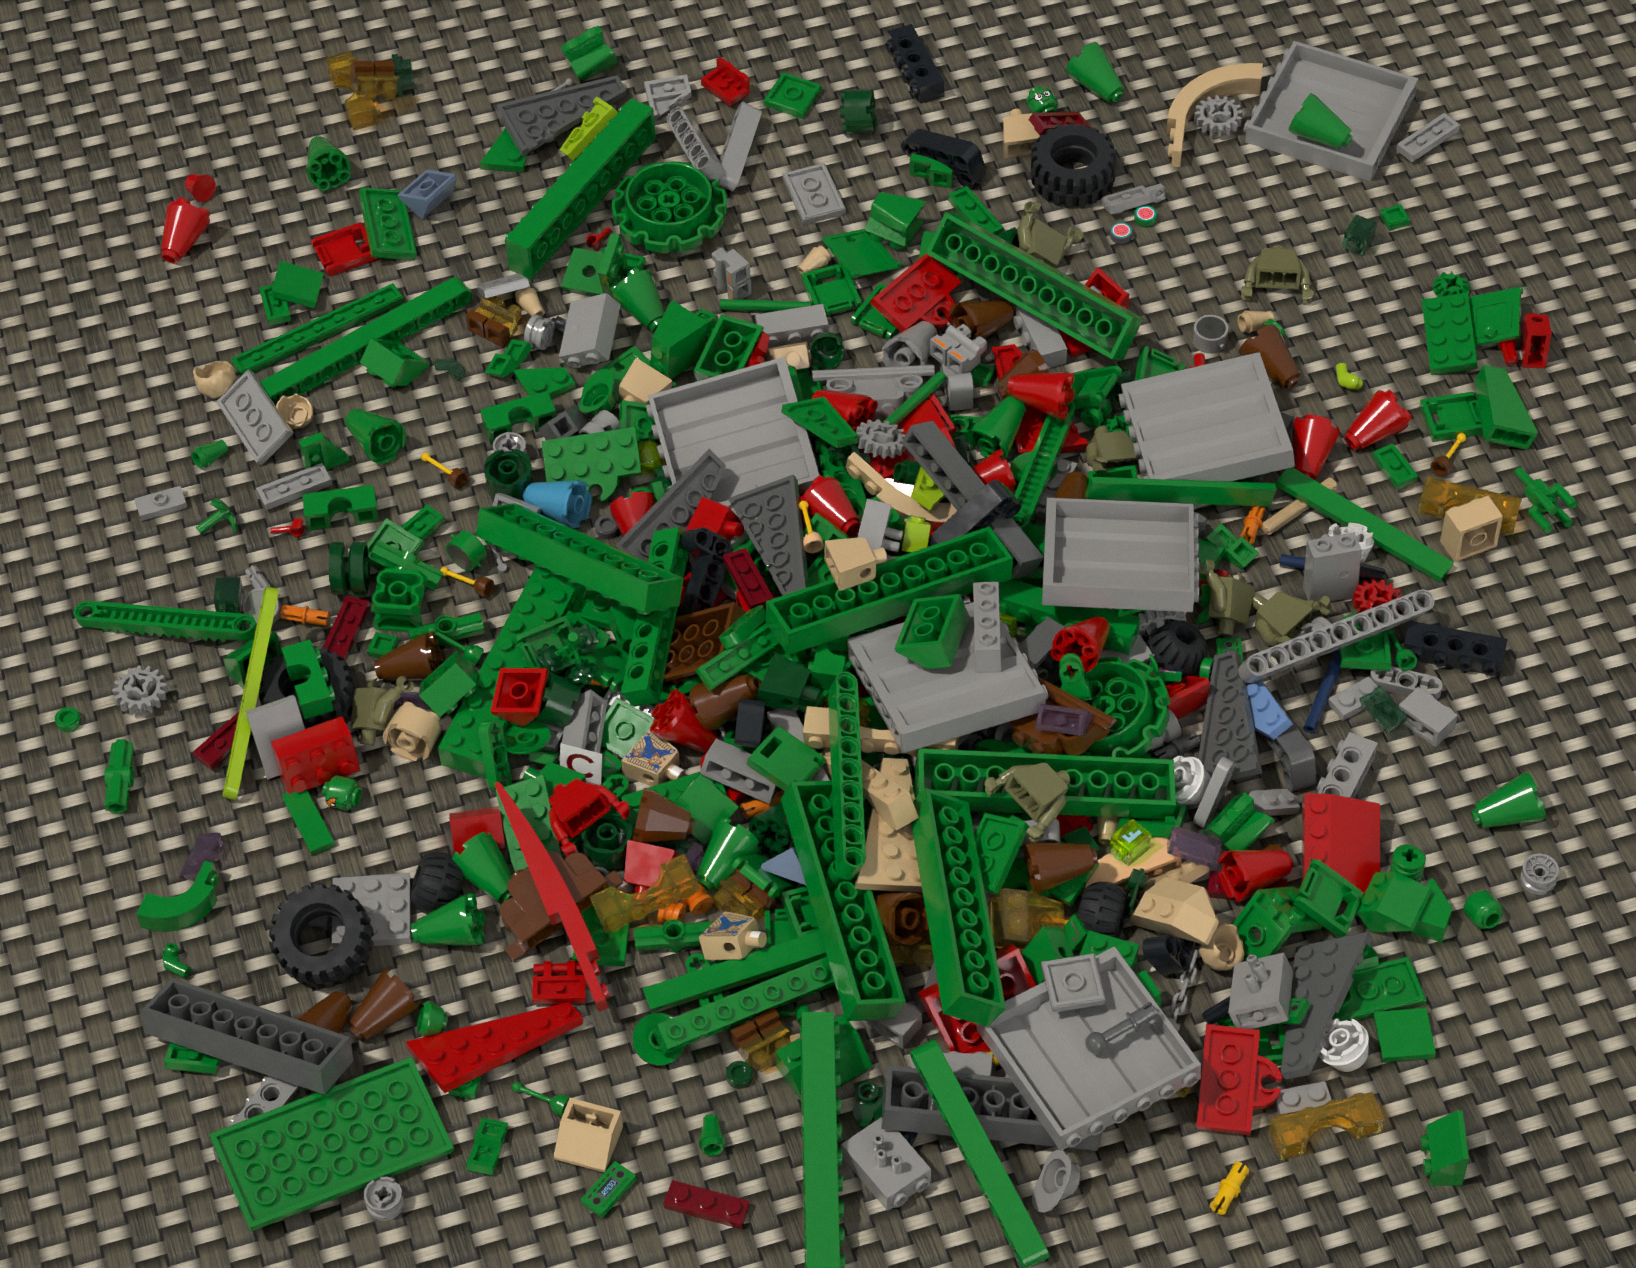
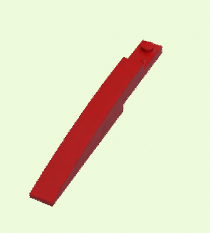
(556, 897)

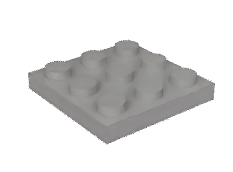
(386, 903)

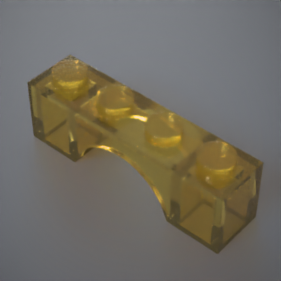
(359, 111)
(1442, 495)
(619, 908)
(1357, 1115)

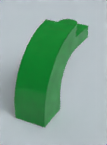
(184, 910)

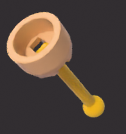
(811, 536)

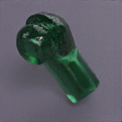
(453, 367)

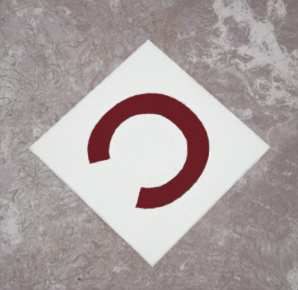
(582, 761)

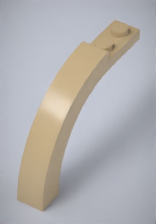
(1223, 81)
(889, 494)

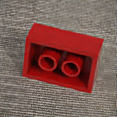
(315, 755)

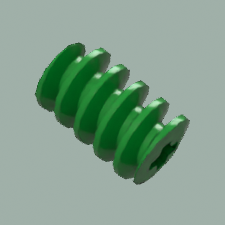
(1409, 862)

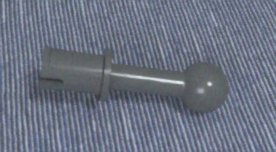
(1097, 1042)

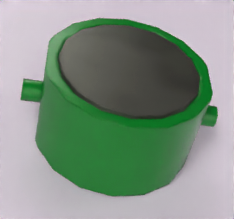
(466, 550)

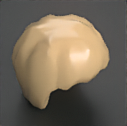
(214, 378)
(1223, 949)

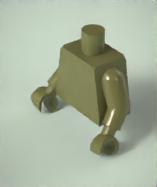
(1043, 241)
(1277, 269)
(1110, 450)
(1229, 598)
(1285, 615)
(374, 708)
(1036, 790)

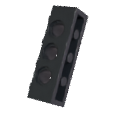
(915, 63)
(1456, 648)

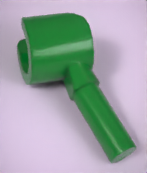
(794, 1013)

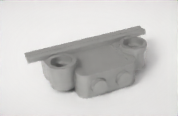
(884, 384)

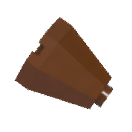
(1028, 363)
(661, 819)

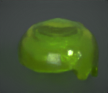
(649, 456)

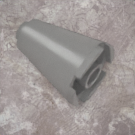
(910, 346)

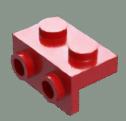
(727, 82)

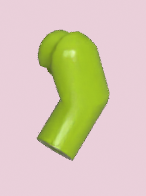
(1347, 379)

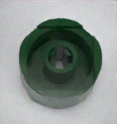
(858, 111)
(508, 473)
(557, 701)
(607, 840)

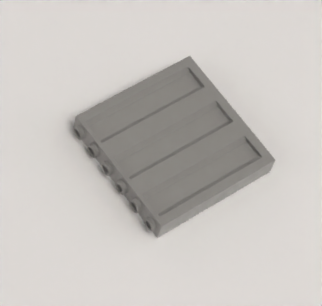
(1359, 93)
(1207, 422)
(740, 423)
(1121, 555)
(947, 702)
(1080, 1090)

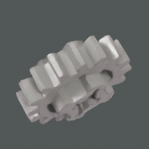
(1218, 115)
(880, 438)
(1155, 618)
(140, 690)

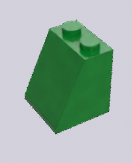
(677, 341)

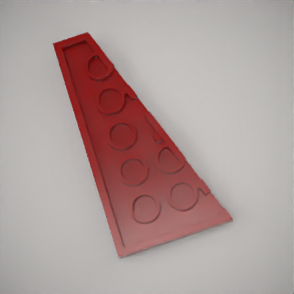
(1033, 419)
(473, 1050)

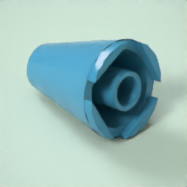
(561, 500)

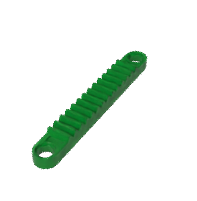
(1041, 466)
(165, 621)

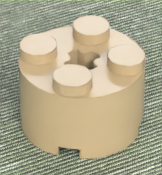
(412, 732)

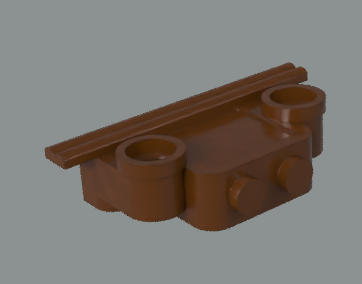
(1059, 743)
(524, 911)

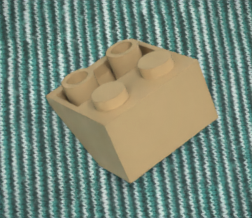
(588, 1135)

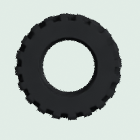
(1073, 145)
(277, 685)
(303, 909)

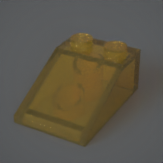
(1020, 915)

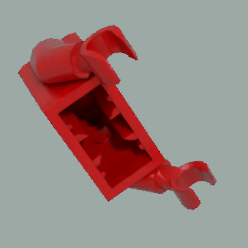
(577, 807)

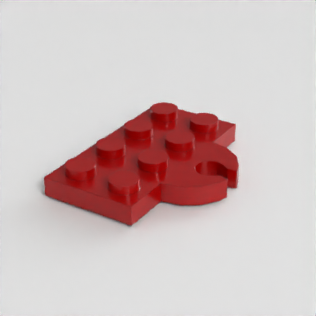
(919, 295)
(1233, 1080)

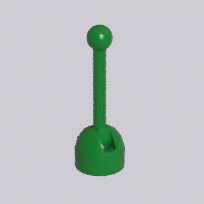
(471, 652)
(1408, 657)
(557, 1103)

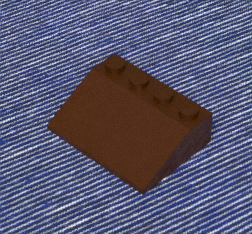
(697, 639)

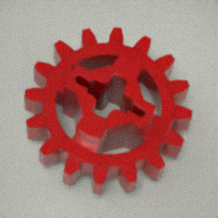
(1374, 594)

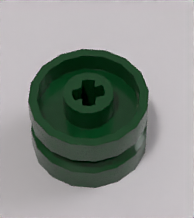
(349, 568)

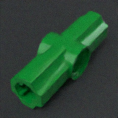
(395, 559)
(452, 627)
(119, 776)
(659, 936)

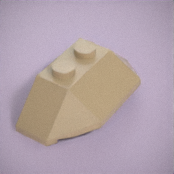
(1177, 910)

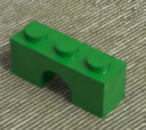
(534, 409)
(322, 506)
(303, 663)
(826, 664)

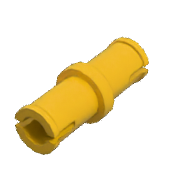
(1229, 1188)

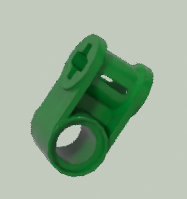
(1074, 681)

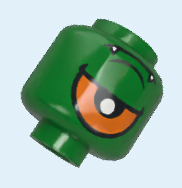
(342, 793)

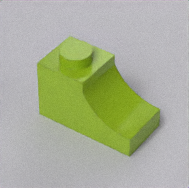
(915, 534)

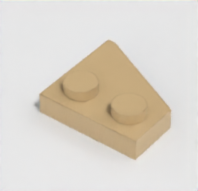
(1187, 872)

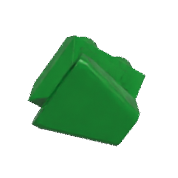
(589, 54)
(895, 219)
(398, 599)
(1238, 824)

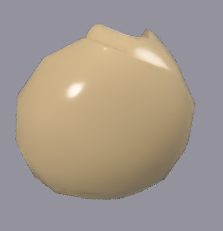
(295, 410)

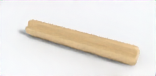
(1291, 511)

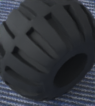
(1178, 647)
(435, 882)
(1104, 908)

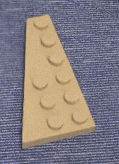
(890, 852)

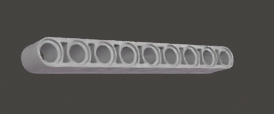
(1327, 640)

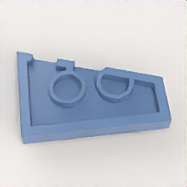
(1266, 712)

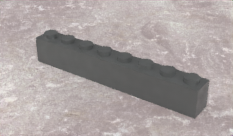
(960, 484)

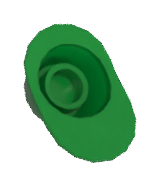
(598, 393)

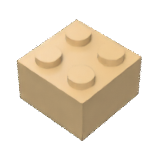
(1471, 528)

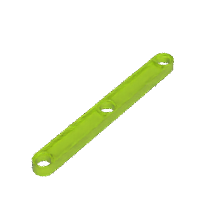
(250, 692)

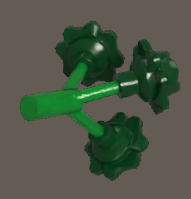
(580, 639)

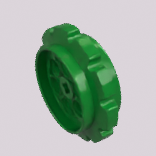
(669, 207)
(1134, 699)

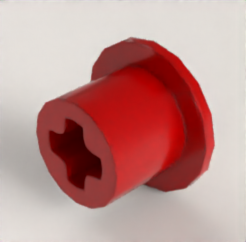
(200, 186)

